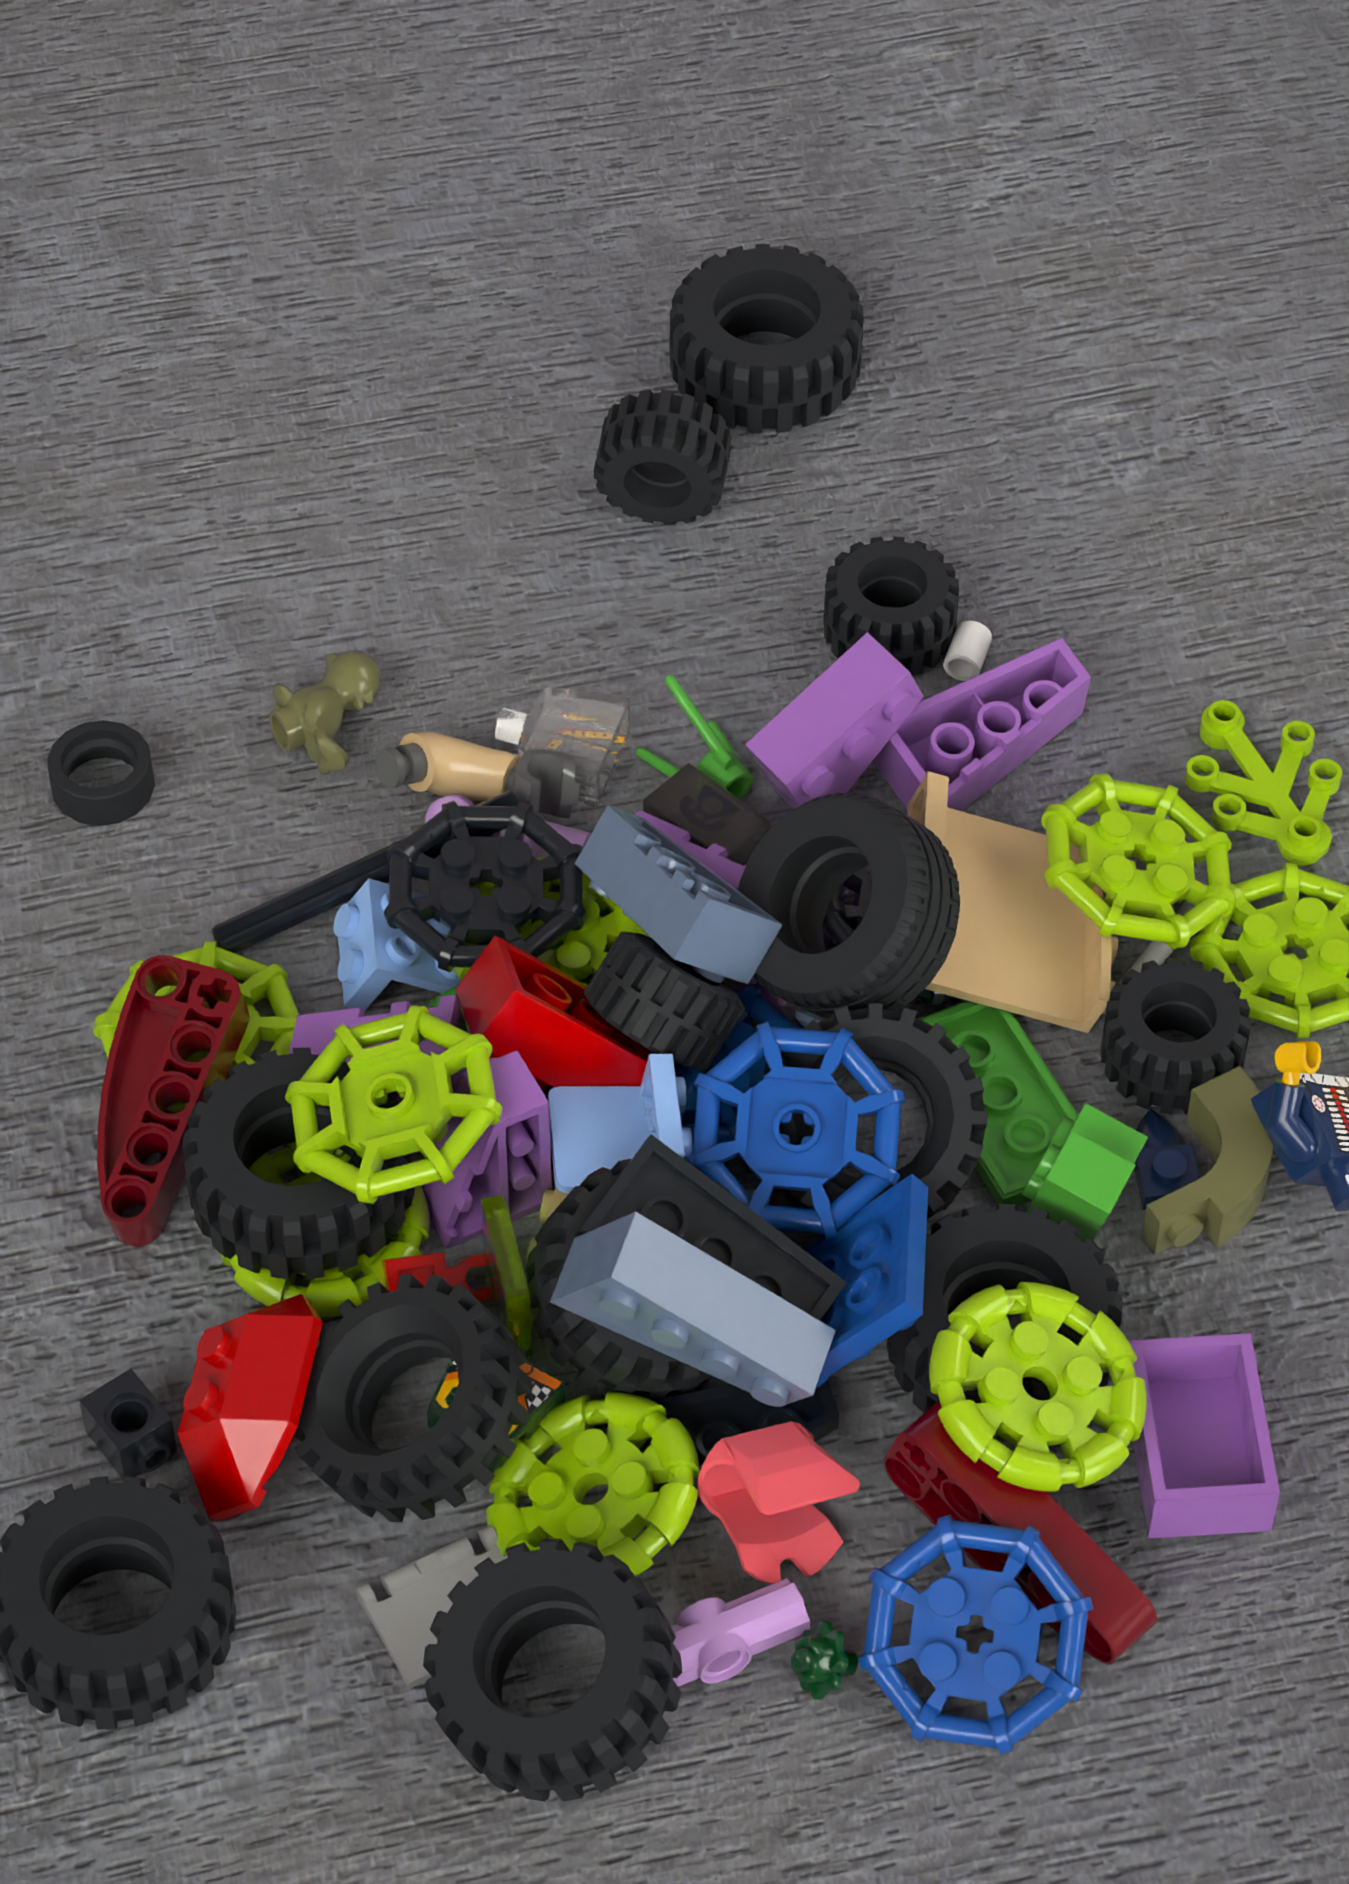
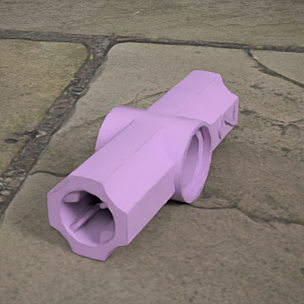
(722, 1637)

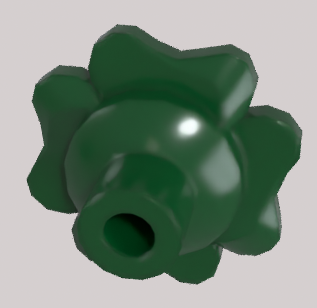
(822, 1660)

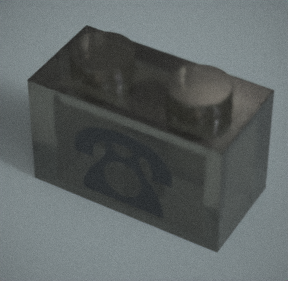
(707, 813)

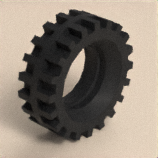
(940, 1077)
(363, 1359)

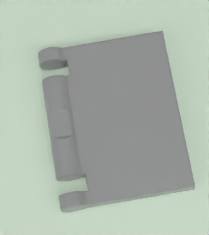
(415, 1597)

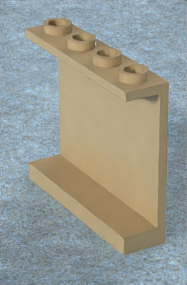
(1015, 935)

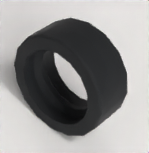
(102, 804)

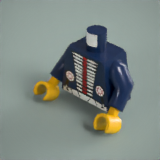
(1308, 1120)

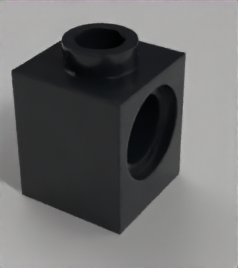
(122, 1405)

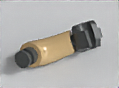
(479, 773)

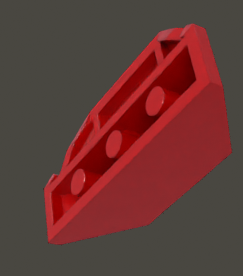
(247, 1402)

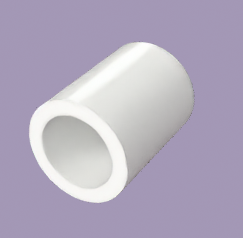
(967, 650)

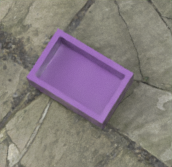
(1204, 1438)

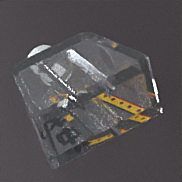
(579, 724)

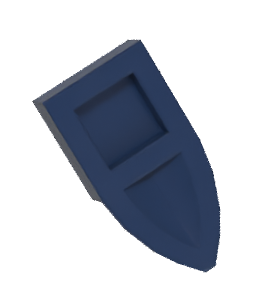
(1164, 1160)

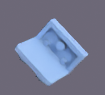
(377, 953)
(610, 1123)

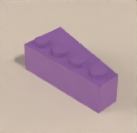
(986, 725)

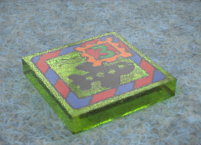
(506, 1271)

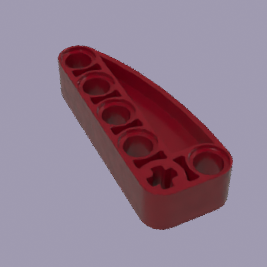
(151, 1072)
(947, 1482)

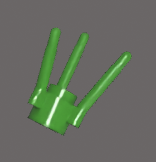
(720, 763)

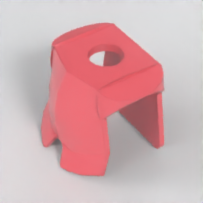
(765, 1494)

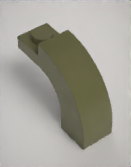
(1234, 1187)

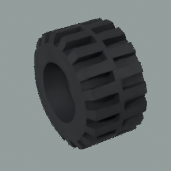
(662, 457)
(899, 577)
(1179, 1000)
(663, 1001)

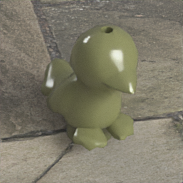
(316, 711)

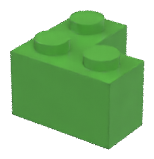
(1084, 1170)

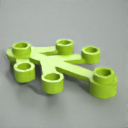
(1299, 835)

